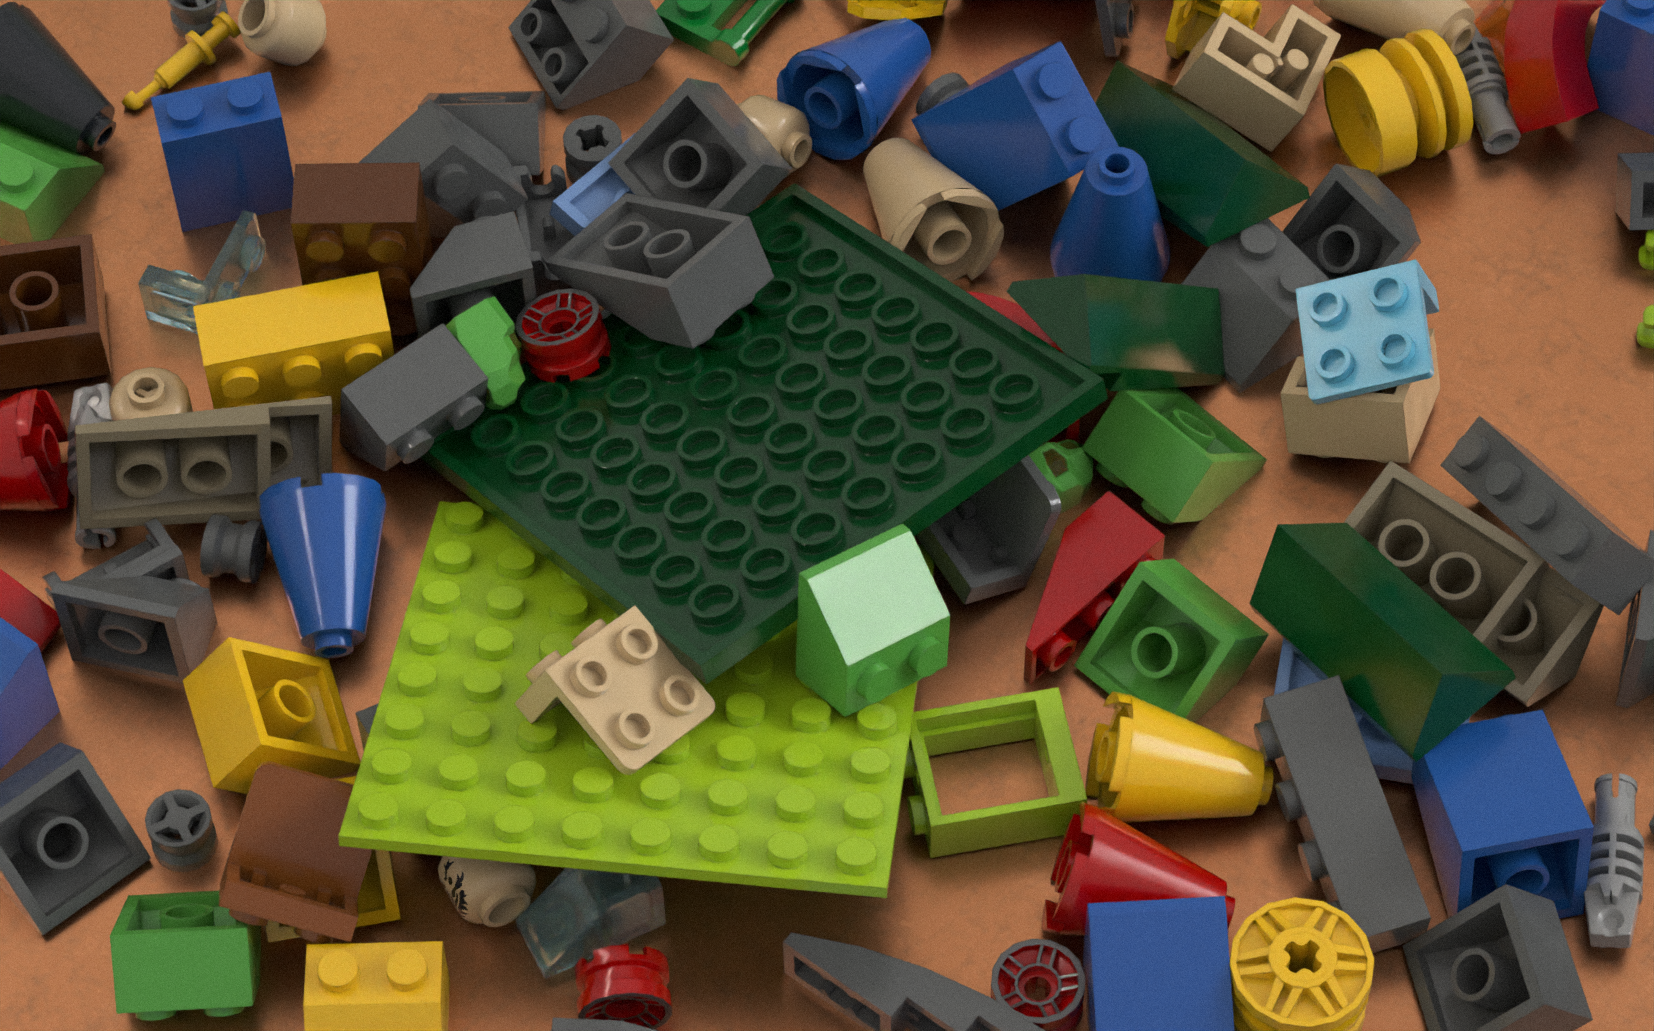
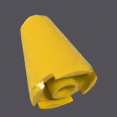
(1170, 768)

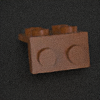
(290, 858)

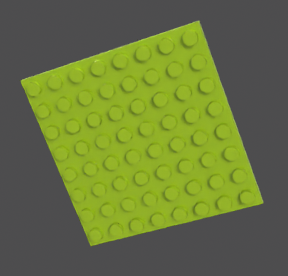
(751, 796)

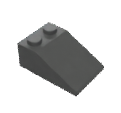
(666, 266)

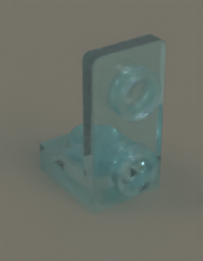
(172, 294)

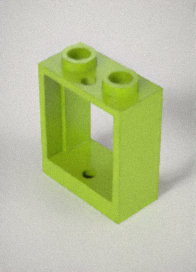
(985, 724)

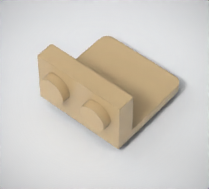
(620, 690)

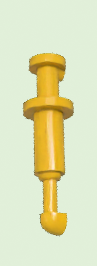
(186, 59)

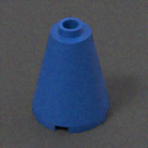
(854, 84)
(1112, 222)
(326, 555)

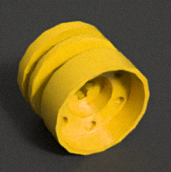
(1398, 102)
(1300, 969)

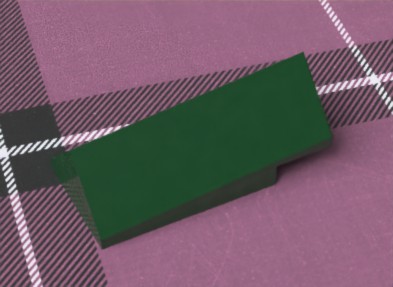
(1198, 166)
(1130, 328)
(1370, 624)

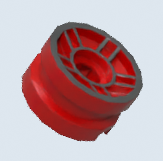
(563, 334)
(1044, 966)
(624, 986)

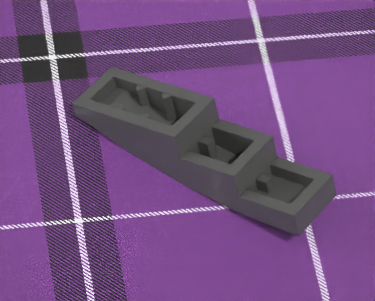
(890, 992)

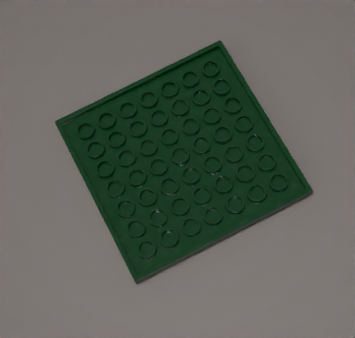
(795, 432)

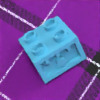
(1366, 331)

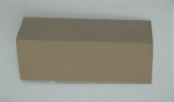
(198, 462)
(1481, 579)

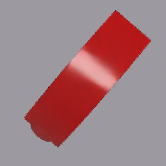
(1548, 62)

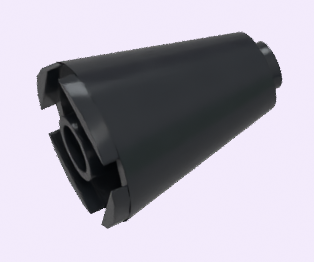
(46, 88)

